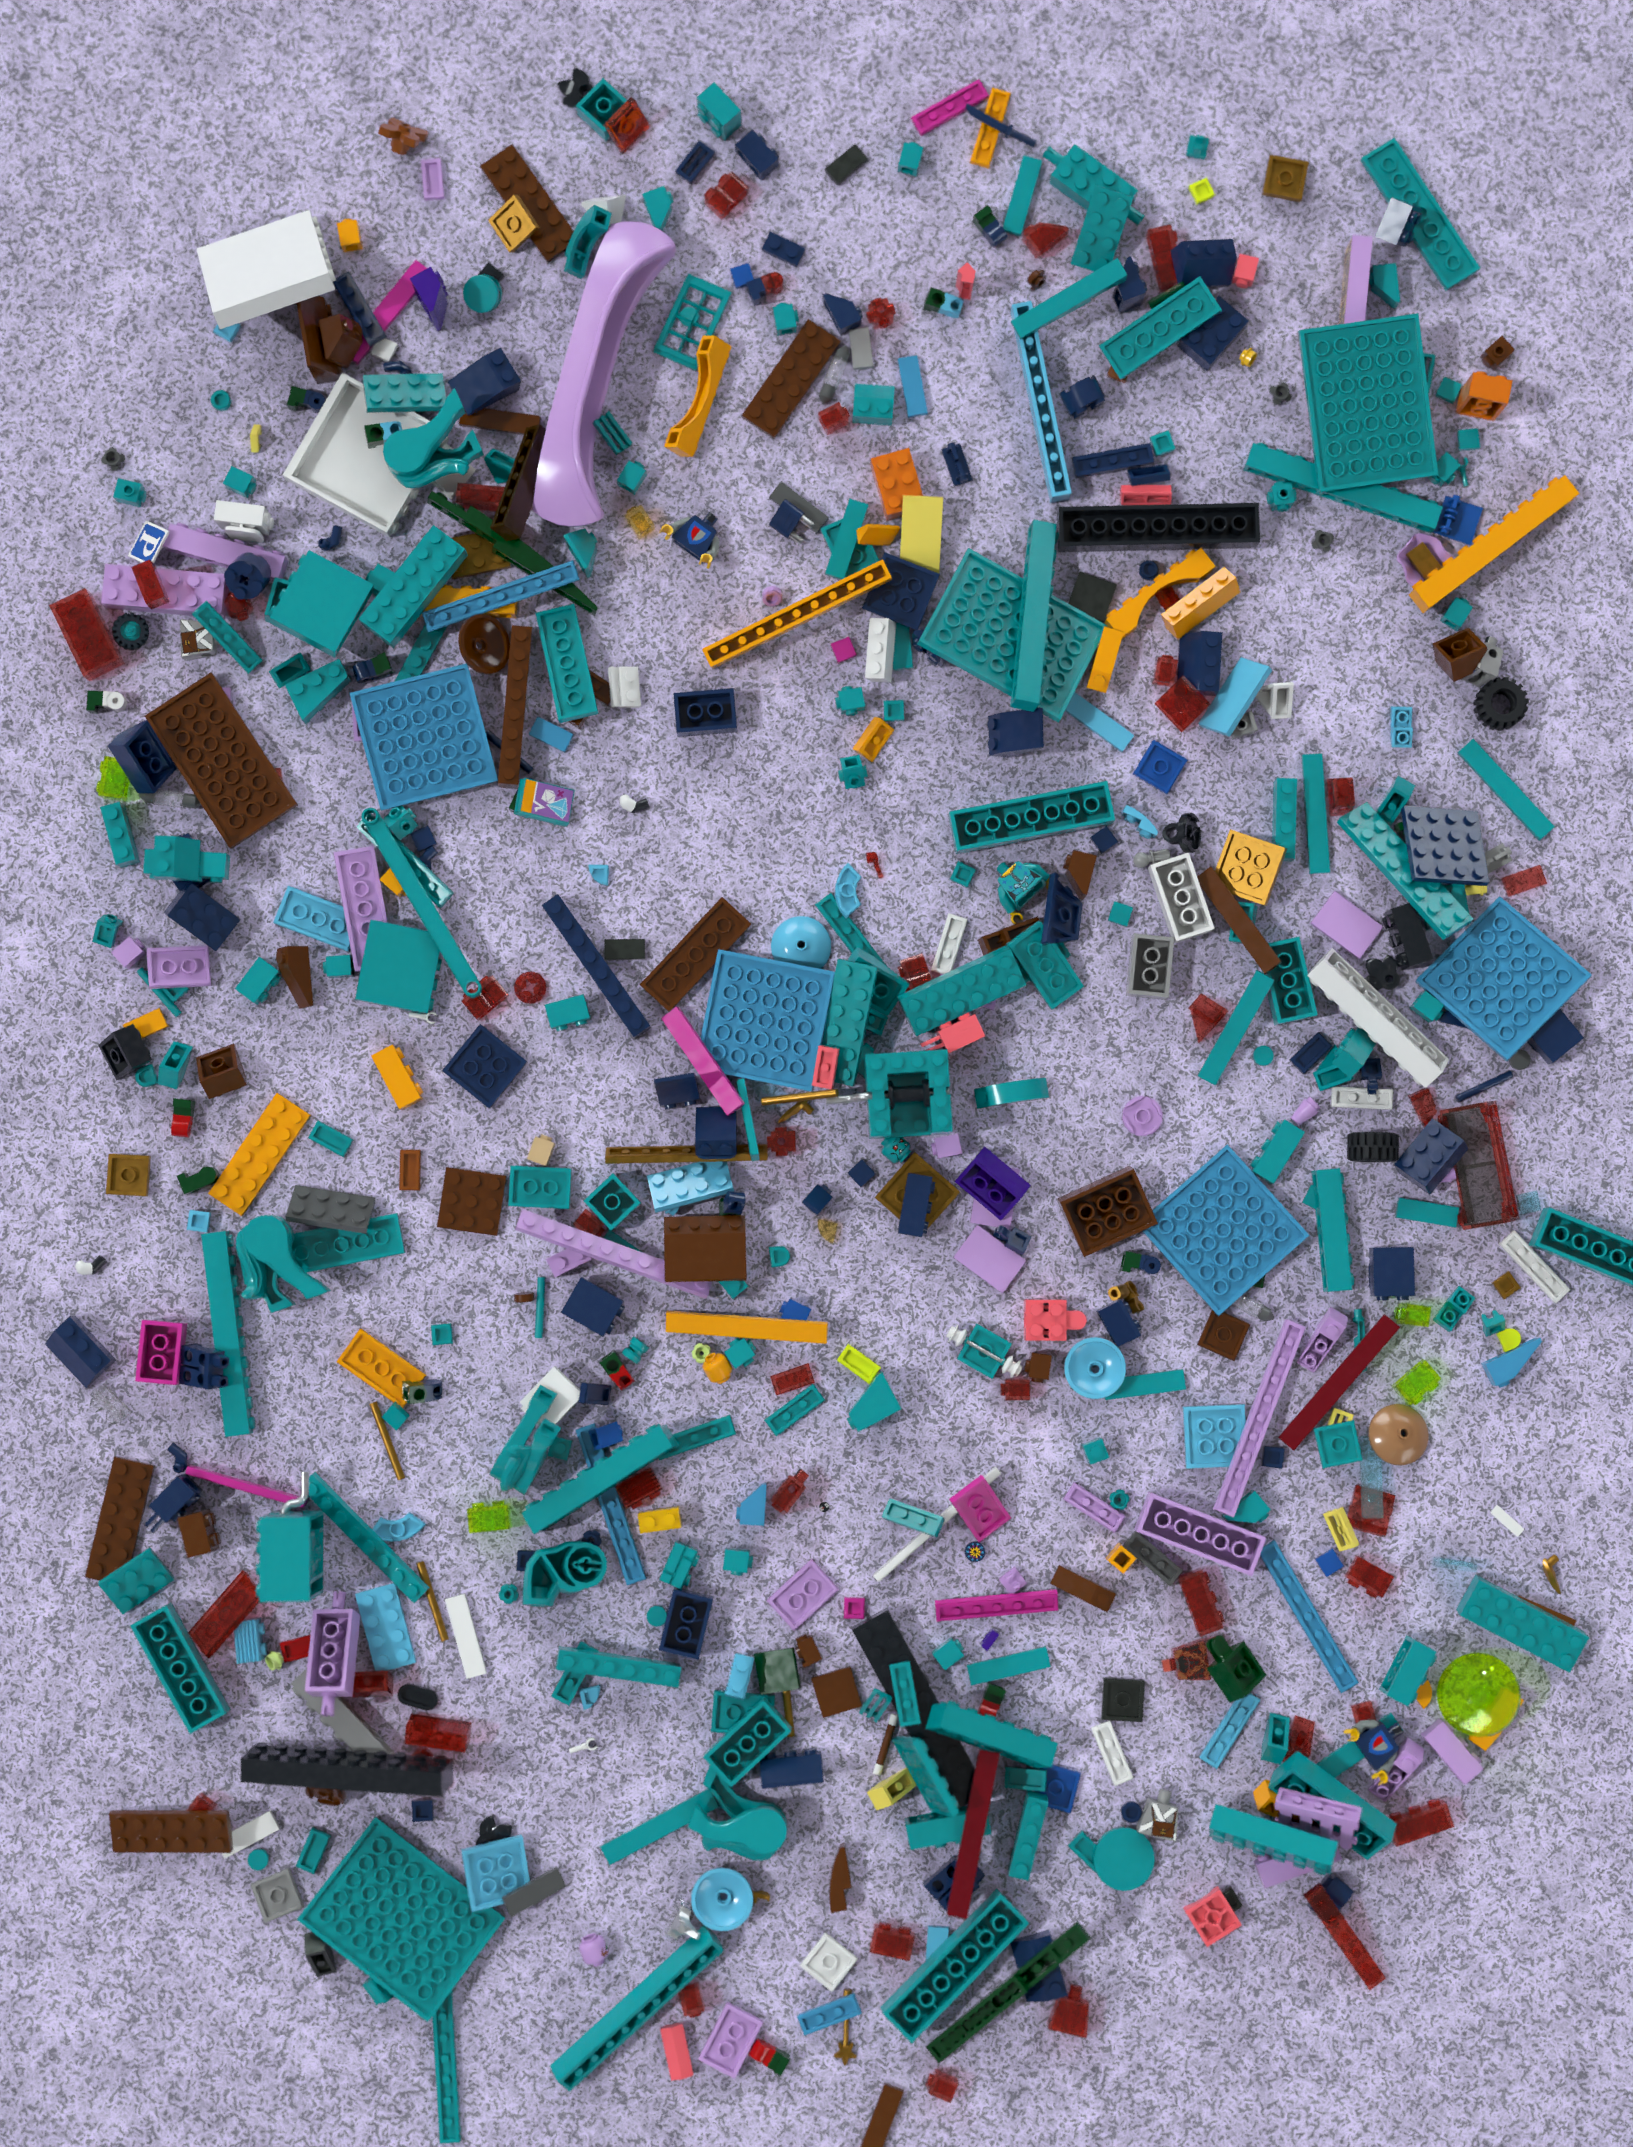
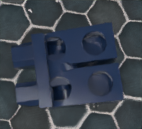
(205, 1367)
(941, 1881)

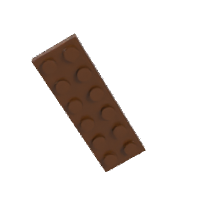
(512, 177)
(791, 379)
(695, 954)
(119, 1517)
(171, 1831)

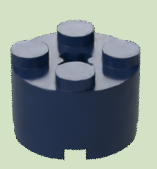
(1083, 395)
(247, 576)

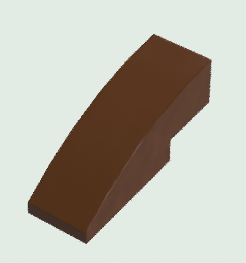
(1000, 938)
(839, 1881)

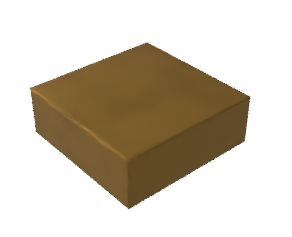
(1506, 1285)

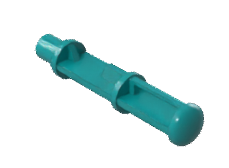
(1359, 1320)

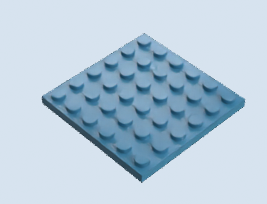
(424, 737)
(1503, 978)
(766, 1018)
(1223, 1230)

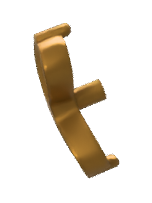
(760, 1894)

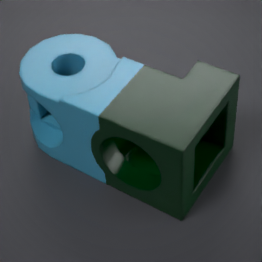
(943, 303)
(378, 433)

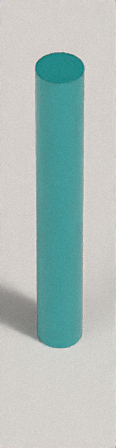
(160, 994)
(540, 1307)

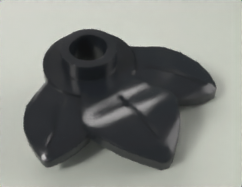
(574, 88)
(1380, 970)
(490, 1832)

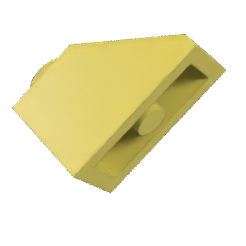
(891, 1789)

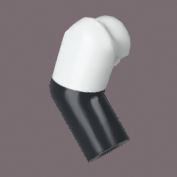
(633, 806)
(90, 1268)

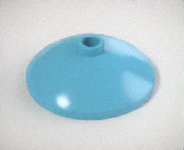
(804, 929)
(1092, 1353)
(718, 1912)

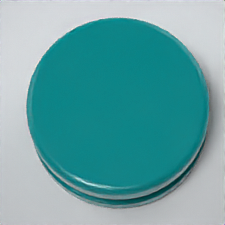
(482, 293)

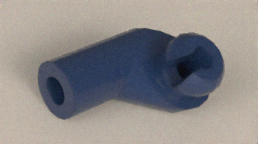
(397, 366)
(332, 541)
(180, 1458)

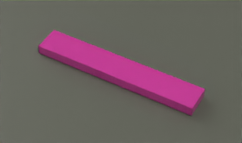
(392, 305)
(703, 1061)
(241, 1484)
(996, 1605)

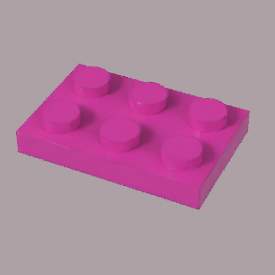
(980, 1508)

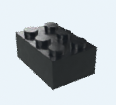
(1407, 936)

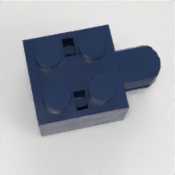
(173, 1501)

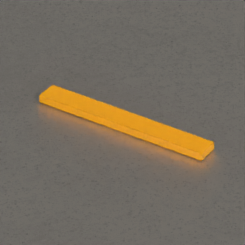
(747, 1327)

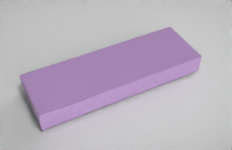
(1094, 1507)

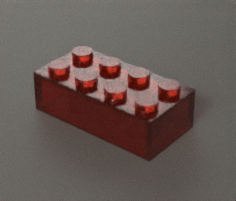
(87, 634)

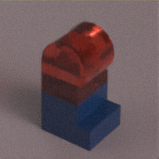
(764, 285)

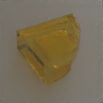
(827, 1230)

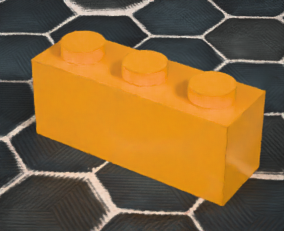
(397, 1076)

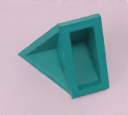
(1328, 1074)

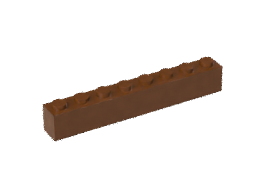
(515, 707)

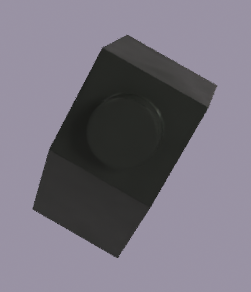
(319, 1955)

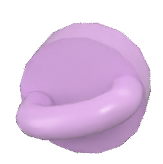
(772, 596)

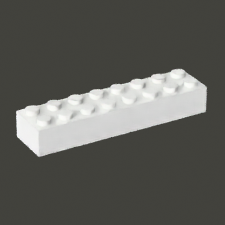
(1378, 1018)

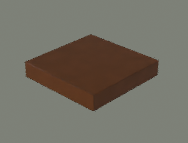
(1223, 1335)
(836, 1691)

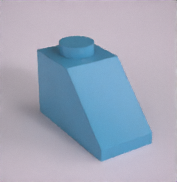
(753, 1507)

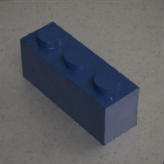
(916, 1205)

